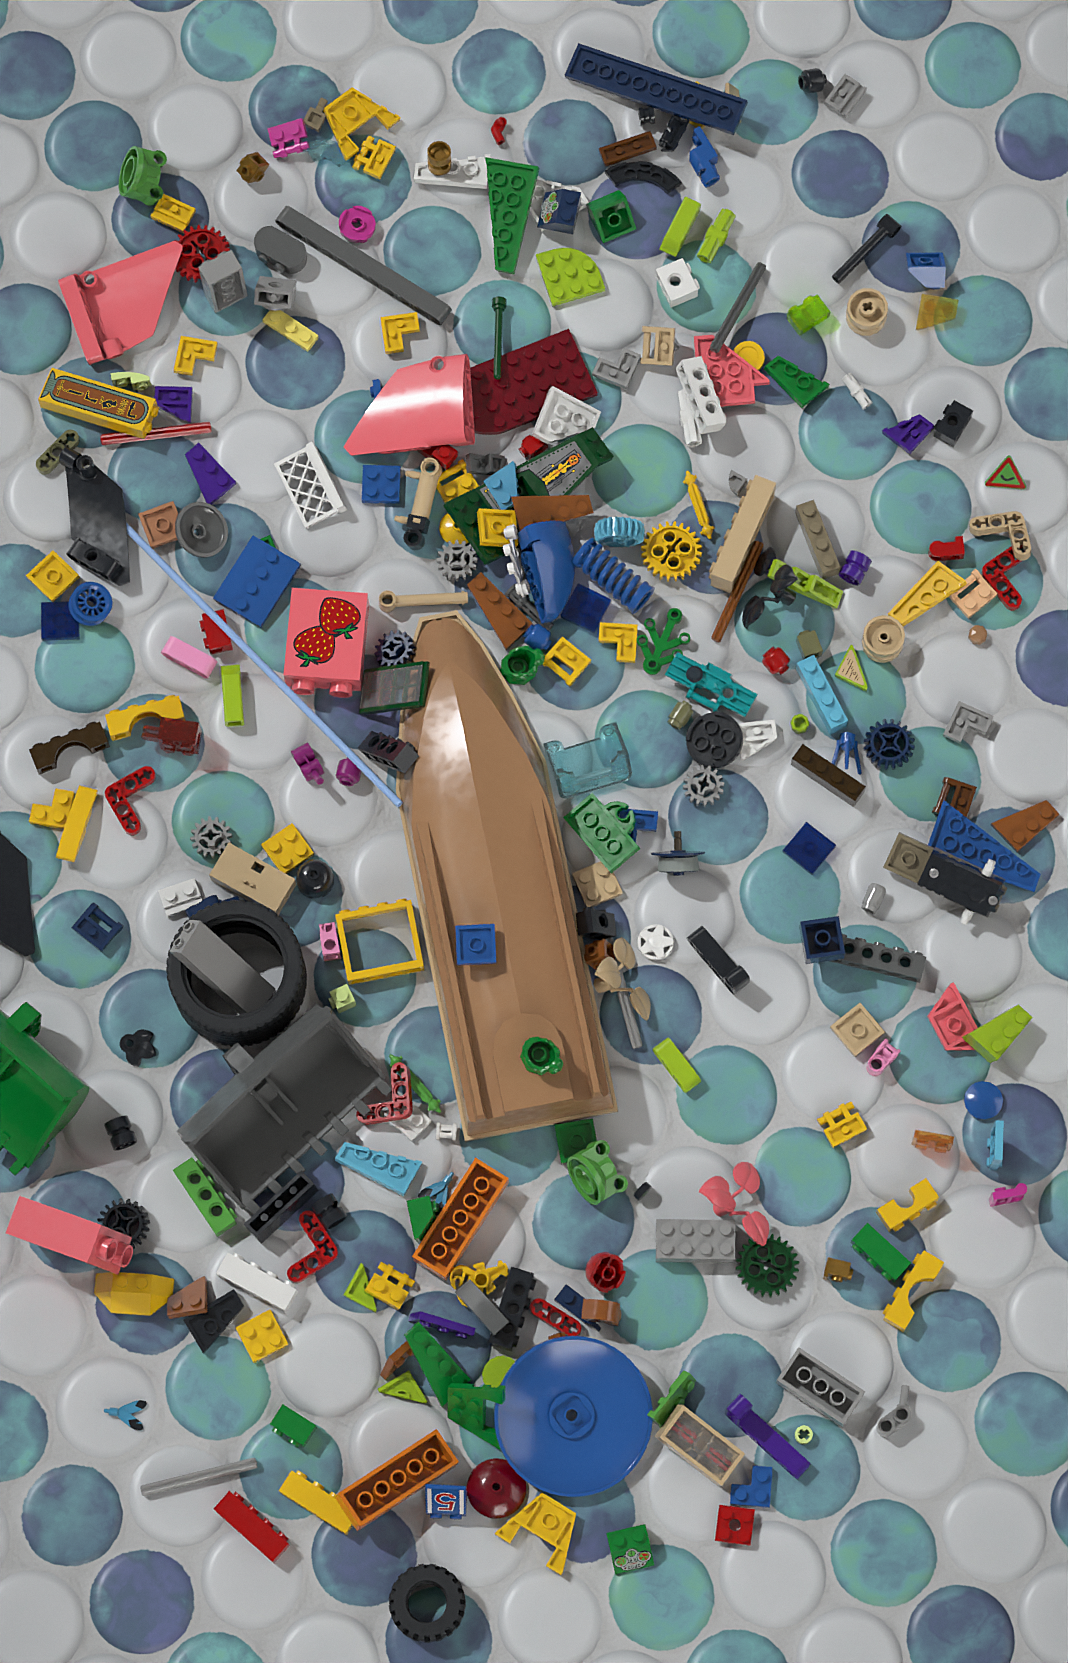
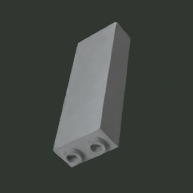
(221, 968)

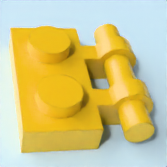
(379, 159)
(846, 1128)
(386, 1290)

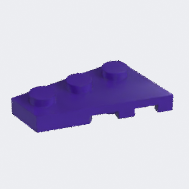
(209, 474)

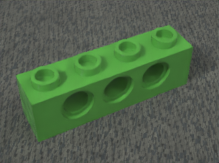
(218, 1224)

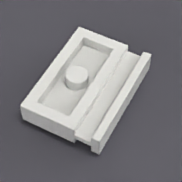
(180, 897)
(413, 1125)

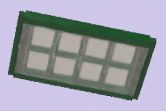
(394, 688)

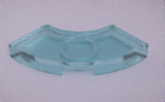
(326, 150)

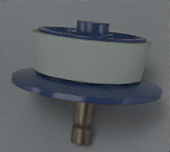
(678, 860)

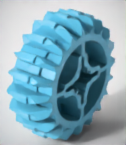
(619, 532)

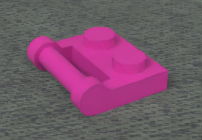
(1003, 1196)

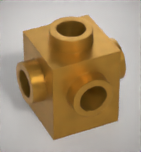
(252, 167)

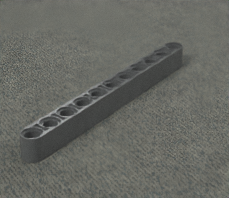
(363, 265)

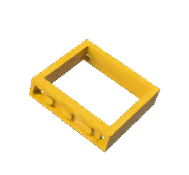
(384, 971)

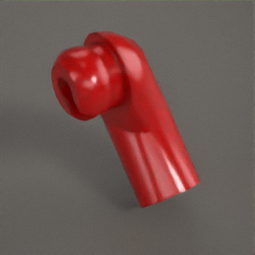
(497, 129)

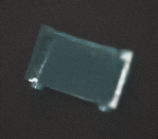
(590, 763)

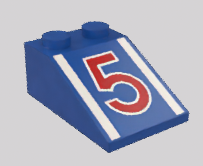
(446, 1500)

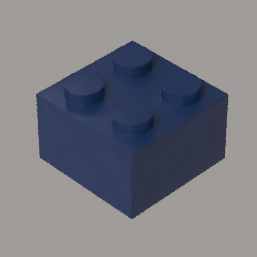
(822, 940)

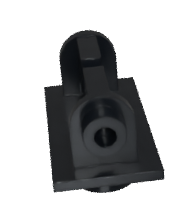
(670, 140)

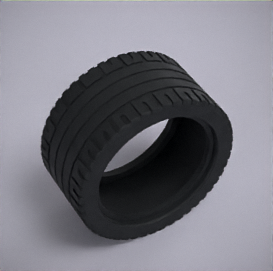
(269, 1019)

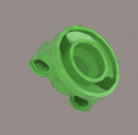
(141, 175)
(595, 1173)

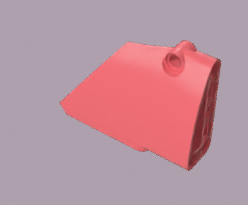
(419, 410)

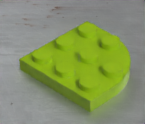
(569, 275)

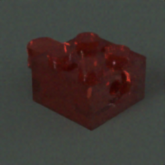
(175, 735)

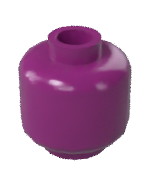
(348, 772)

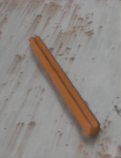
(737, 591)

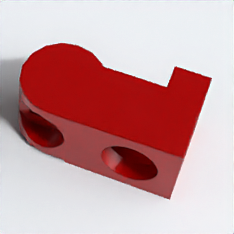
(947, 551)

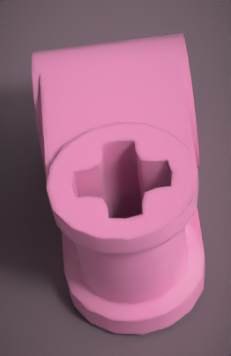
(884, 1055)

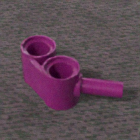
(308, 764)

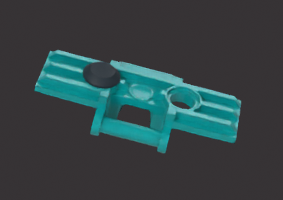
(713, 679)

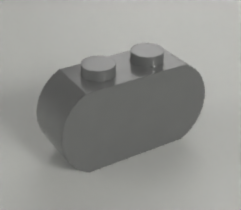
(280, 250)

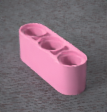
(189, 657)

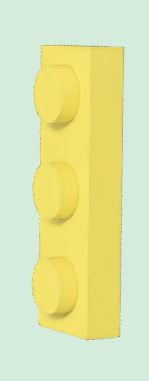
(291, 329)

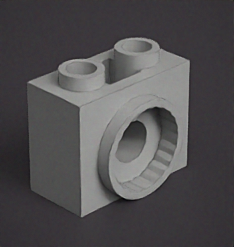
(275, 293)

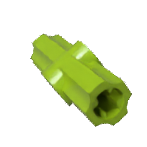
(716, 235)

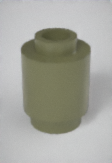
(680, 715)

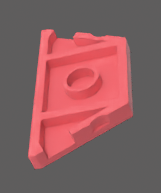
(952, 1020)

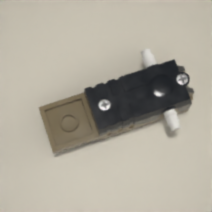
(947, 876)

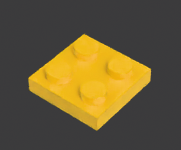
(492, 525)
(52, 576)
(287, 849)
(261, 1336)

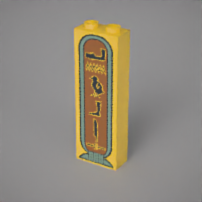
(98, 403)

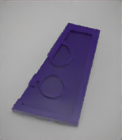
(441, 1324)

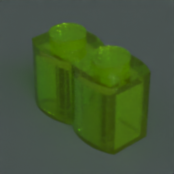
(808, 314)

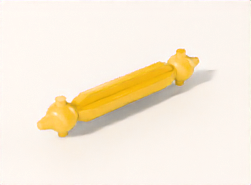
(698, 505)

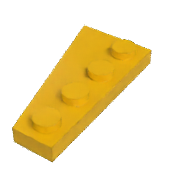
(926, 593)

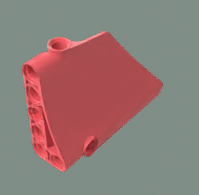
(121, 302)

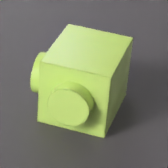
(342, 999)

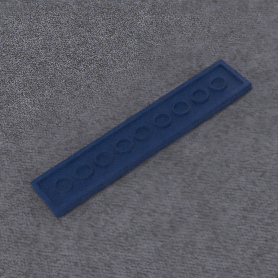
(656, 89)

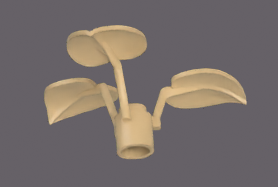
(610, 977)

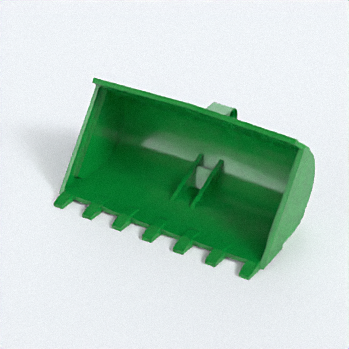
(35, 1089)

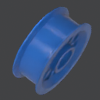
(101, 608)

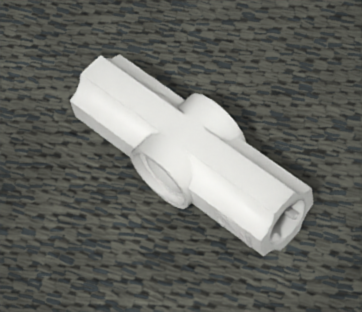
(687, 420)

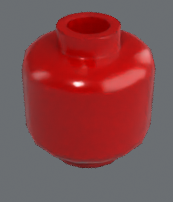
(776, 660)

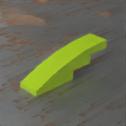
(810, 586)

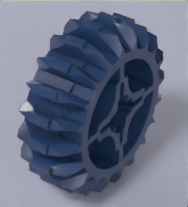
(894, 750)

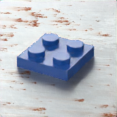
(381, 484)
(475, 944)

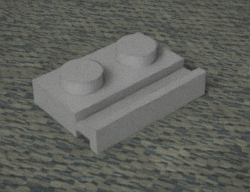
(845, 95)

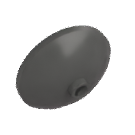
(210, 527)

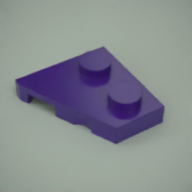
(175, 401)
(909, 433)

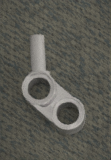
(892, 1419)

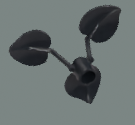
(782, 579)

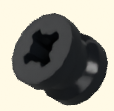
(646, 115)

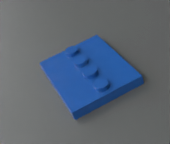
(257, 581)

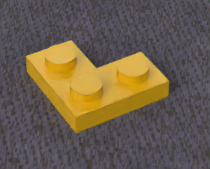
(394, 327)
(190, 350)
(624, 636)
(53, 815)

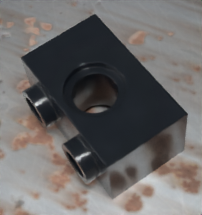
(951, 433)
(595, 924)

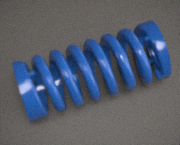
(583, 560)

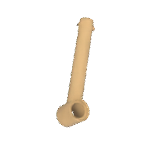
(420, 599)

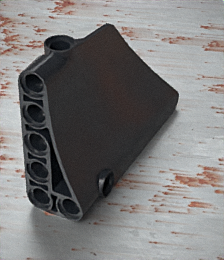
(15, 903)

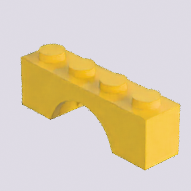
(122, 722)
(900, 1311)

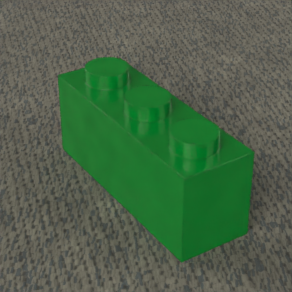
(880, 1253)

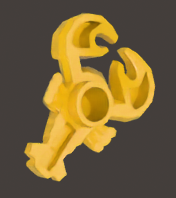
(481, 1277)

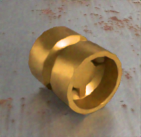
(439, 158)

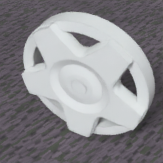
(655, 942)

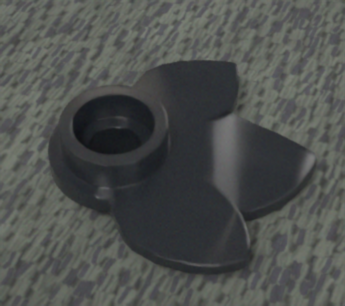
(141, 1047)

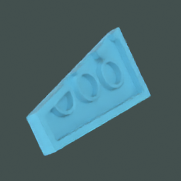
(386, 1169)

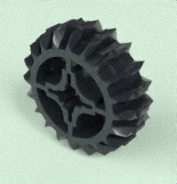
(116, 1209)

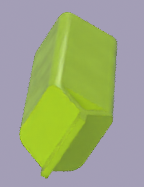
(680, 226)
(232, 695)

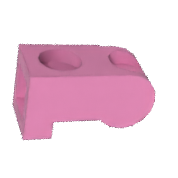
(329, 941)

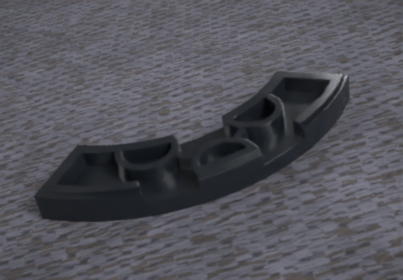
(643, 172)

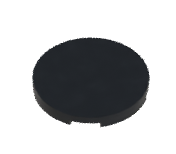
(714, 740)

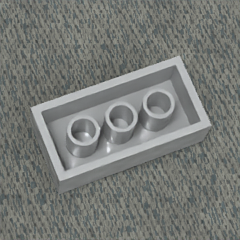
(223, 281)
(695, 1241)
(820, 1387)

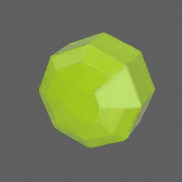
(799, 723)

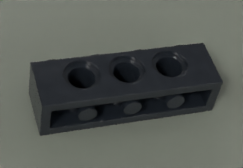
(388, 751)
(516, 1278)

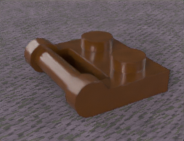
(962, 797)

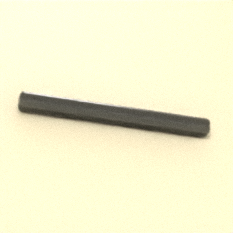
(737, 307)

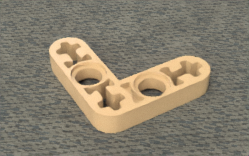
(1011, 527)

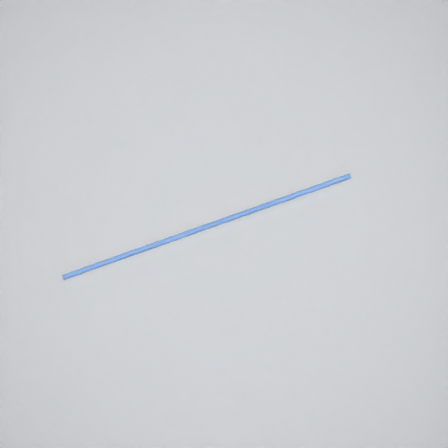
(264, 667)

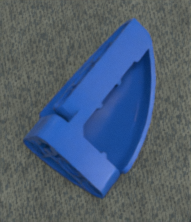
(548, 566)

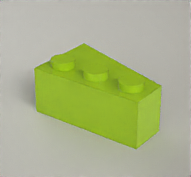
(997, 1034)

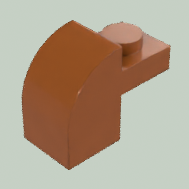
(601, 1311)

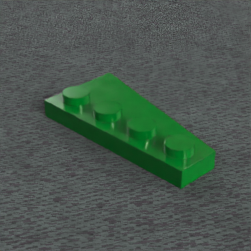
(434, 1362)

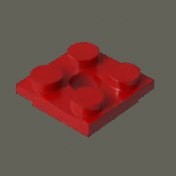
(725, 1516)

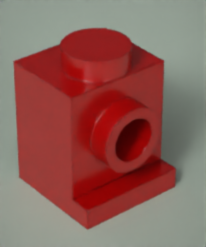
(532, 447)

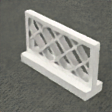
(326, 482)

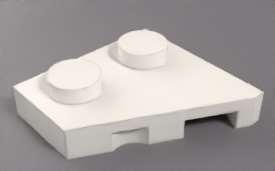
(756, 736)

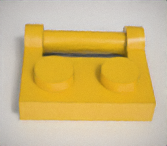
(457, 486)
(570, 657)

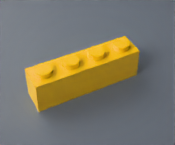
(315, 1500)

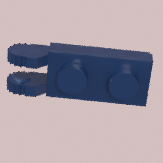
(573, 1303)

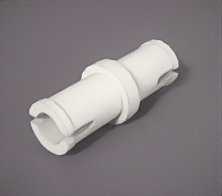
(857, 391)

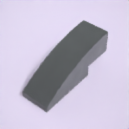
(482, 1307)

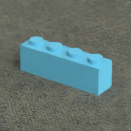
(821, 694)

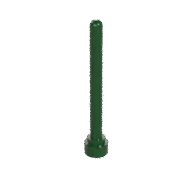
(499, 305)

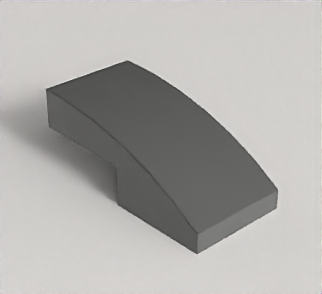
(484, 464)

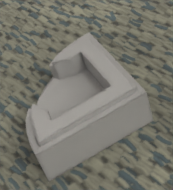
(736, 482)

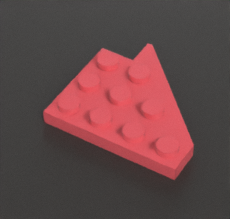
(730, 373)

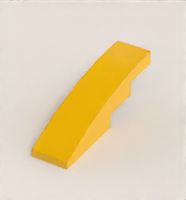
(76, 823)

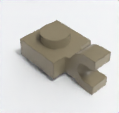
(315, 116)

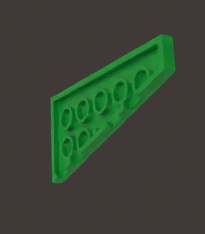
(510, 202)

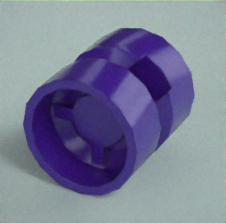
(856, 565)

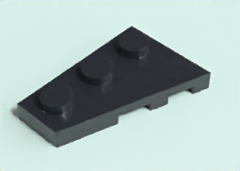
(210, 1325)

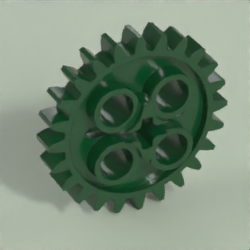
(759, 1282)

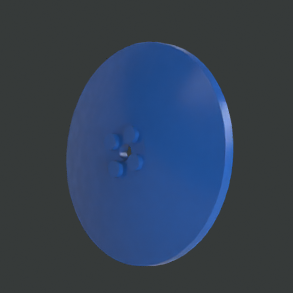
(609, 1425)

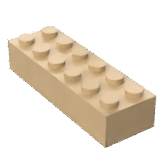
(742, 533)

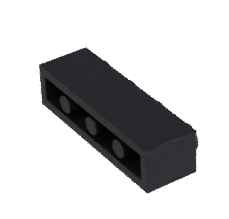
(281, 1207)

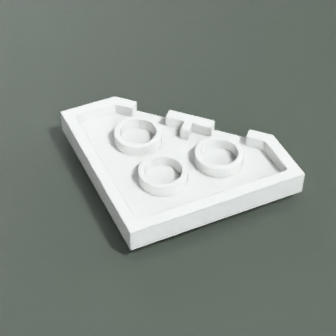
(539, 192)
(563, 417)

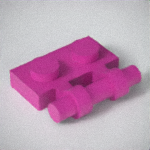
(287, 133)

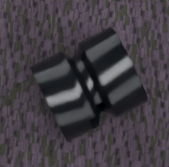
(120, 1131)
(329, 1212)

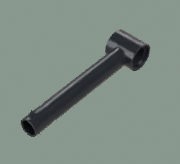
(887, 227)

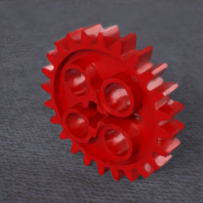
(214, 245)

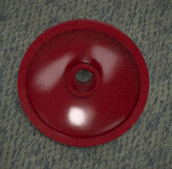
(495, 1503)

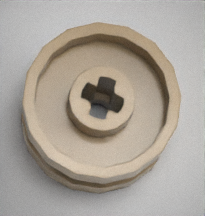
(866, 311)
(879, 649)

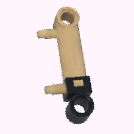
(418, 520)

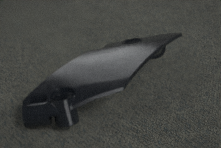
(96, 519)

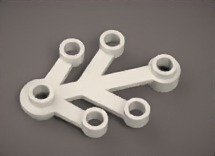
(515, 567)

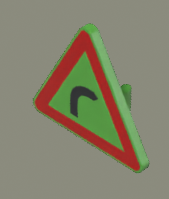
(1006, 476)

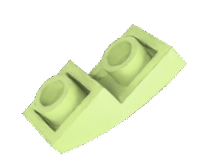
(138, 380)

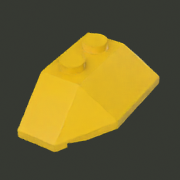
(133, 1292)

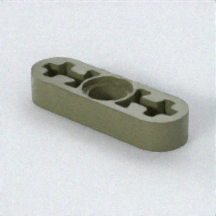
(57, 444)

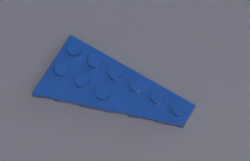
(969, 842)

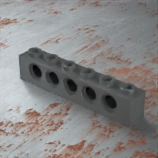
(875, 964)

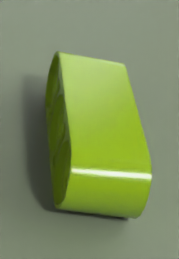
(676, 1065)

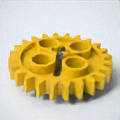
(657, 542)

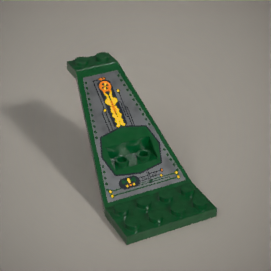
(547, 474)

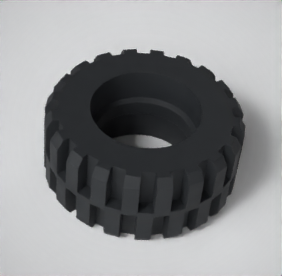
(399, 1599)

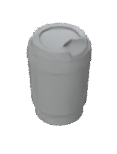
(873, 898)

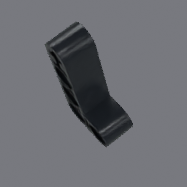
(730, 974)

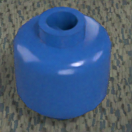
(537, 637)

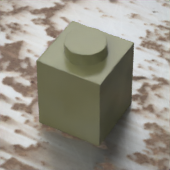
(809, 644)

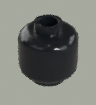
(812, 80)

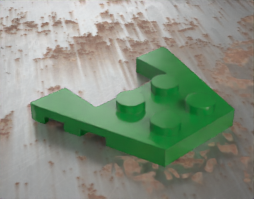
(468, 1408)

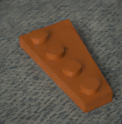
(550, 508)
(500, 612)

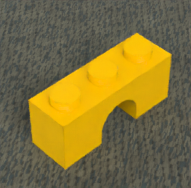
(923, 1198)

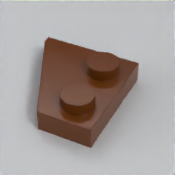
(189, 1300)
(395, 1360)

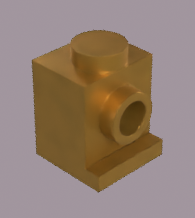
(837, 1270)

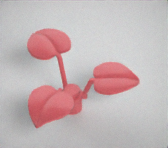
(718, 1193)

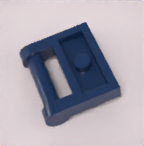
(94, 932)

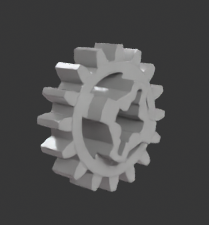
(456, 569)
(710, 787)
(203, 837)

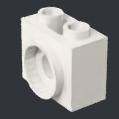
(681, 273)

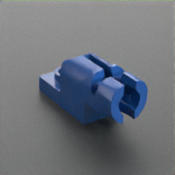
(704, 158)

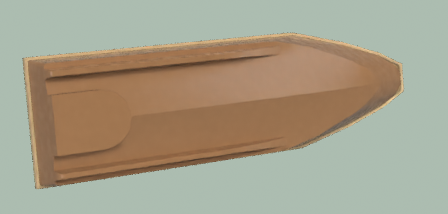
(493, 853)

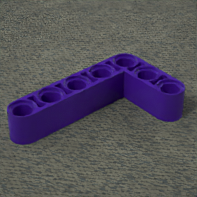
(743, 1416)

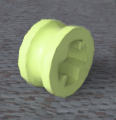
(803, 1440)

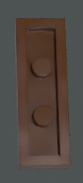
(627, 148)

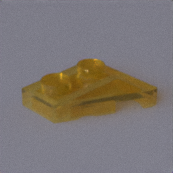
(935, 310)

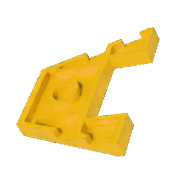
(350, 113)
(549, 1522)

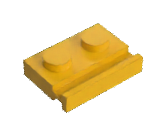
(173, 213)

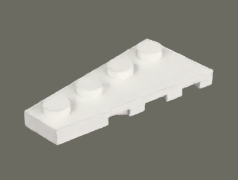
(463, 173)

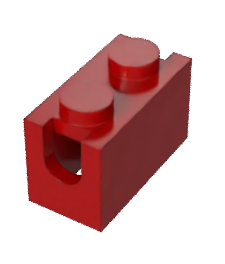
(217, 640)

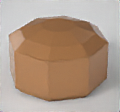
(977, 634)

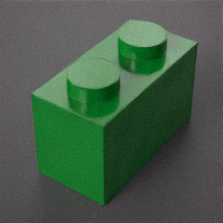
(293, 1426)

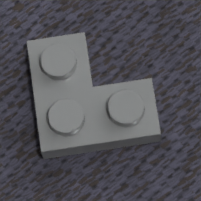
(619, 373)
(966, 717)

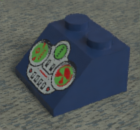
(560, 211)

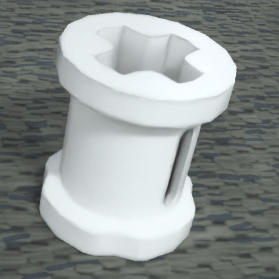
(439, 1134)

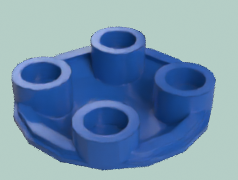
(983, 1100)

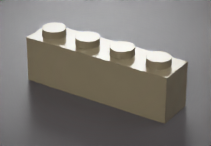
(817, 539)

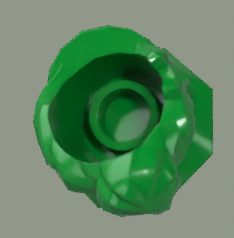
(521, 664)
(541, 1056)

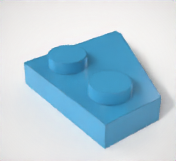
(503, 485)

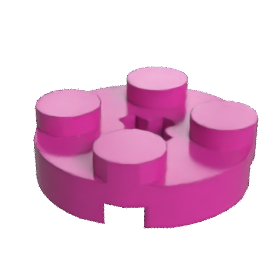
(359, 234)

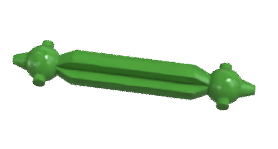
(418, 1087)

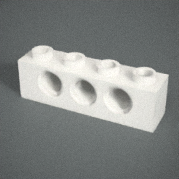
(699, 404)

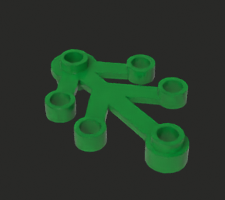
(661, 643)

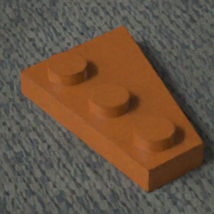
(1026, 824)

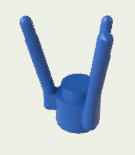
(847, 743)

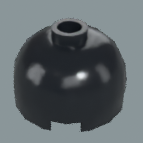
(321, 881)

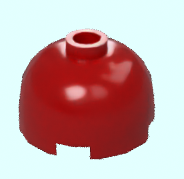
(605, 1271)

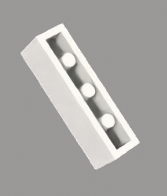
(256, 1282)

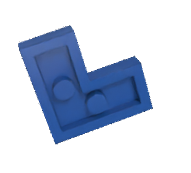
(645, 821)
(757, 1493)

